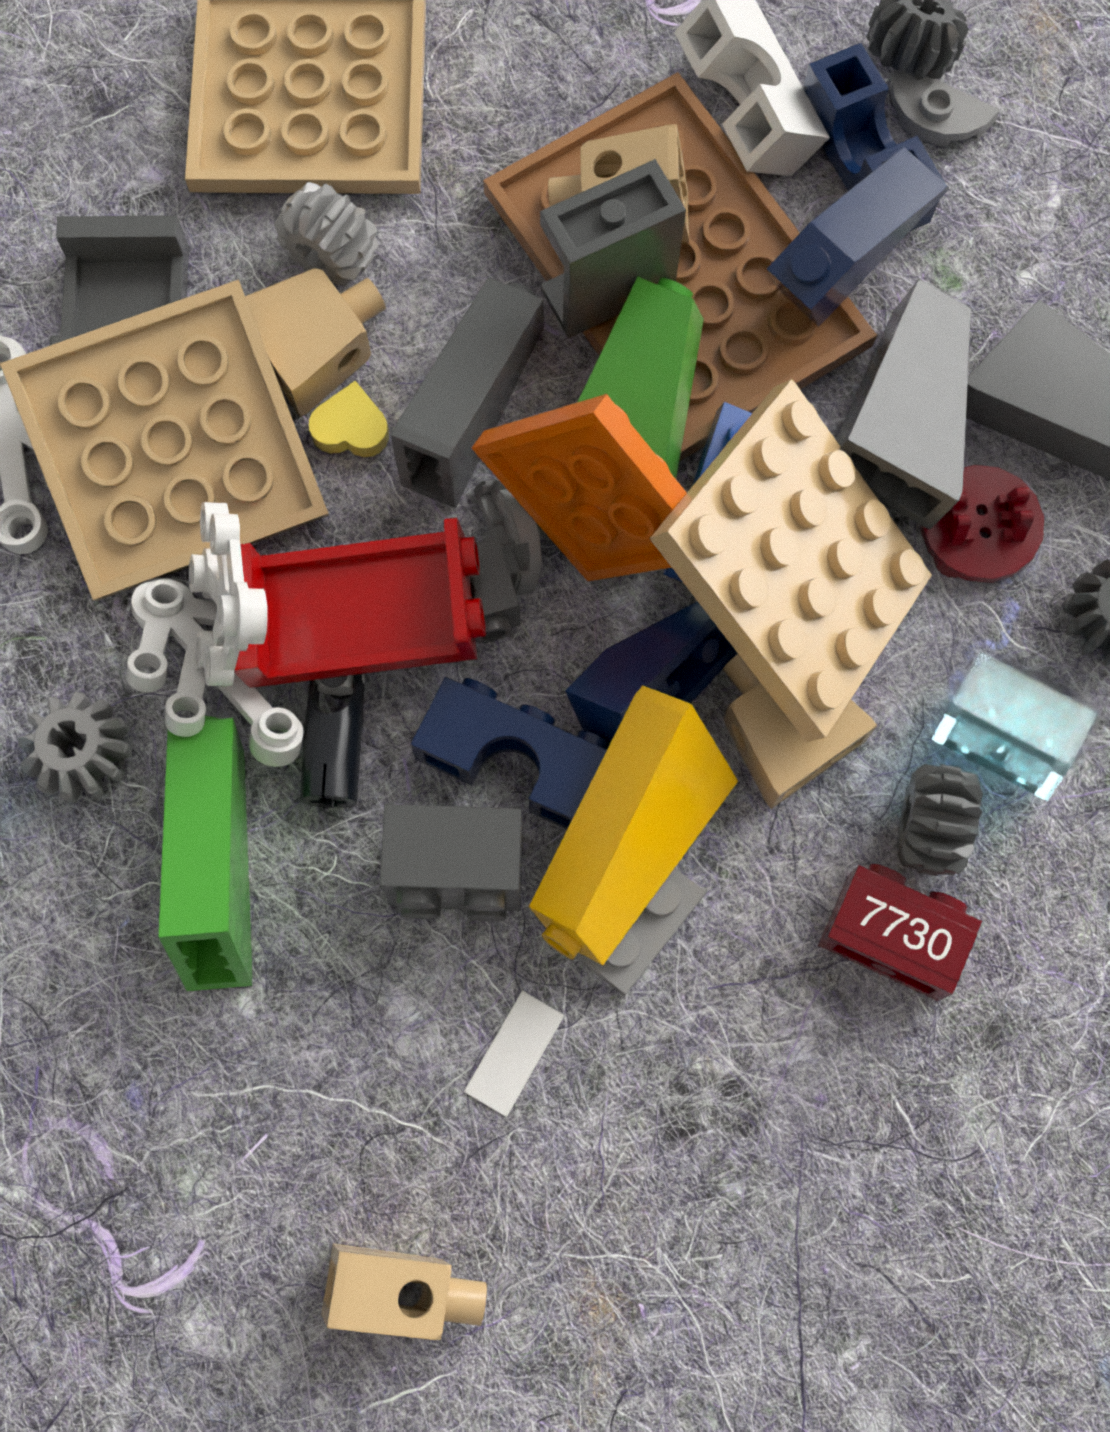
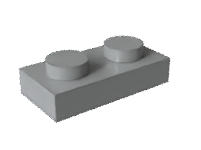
(649, 933)

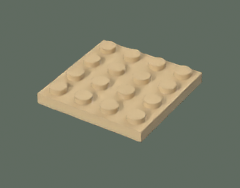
(307, 96)
(154, 423)
(794, 559)

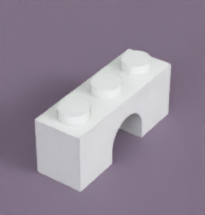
(735, 47)

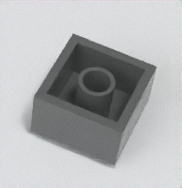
(452, 860)

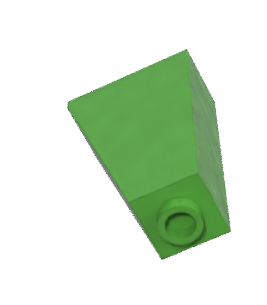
(652, 364)
(206, 859)

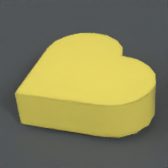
(350, 423)

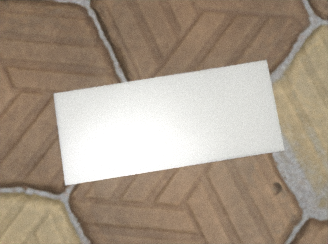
(514, 1053)

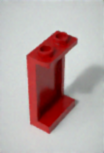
(364, 607)

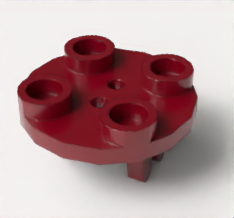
(1010, 519)

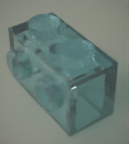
(1015, 726)

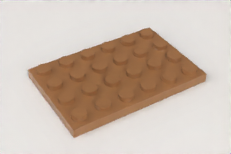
(735, 232)

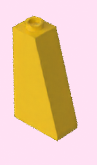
(632, 825)

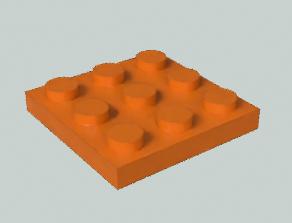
(587, 484)

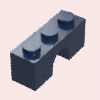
(851, 105)
(471, 726)

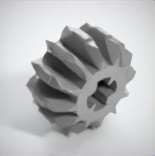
(326, 233)
(61, 729)

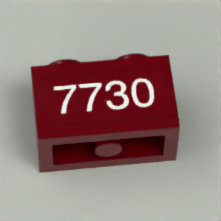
(901, 931)

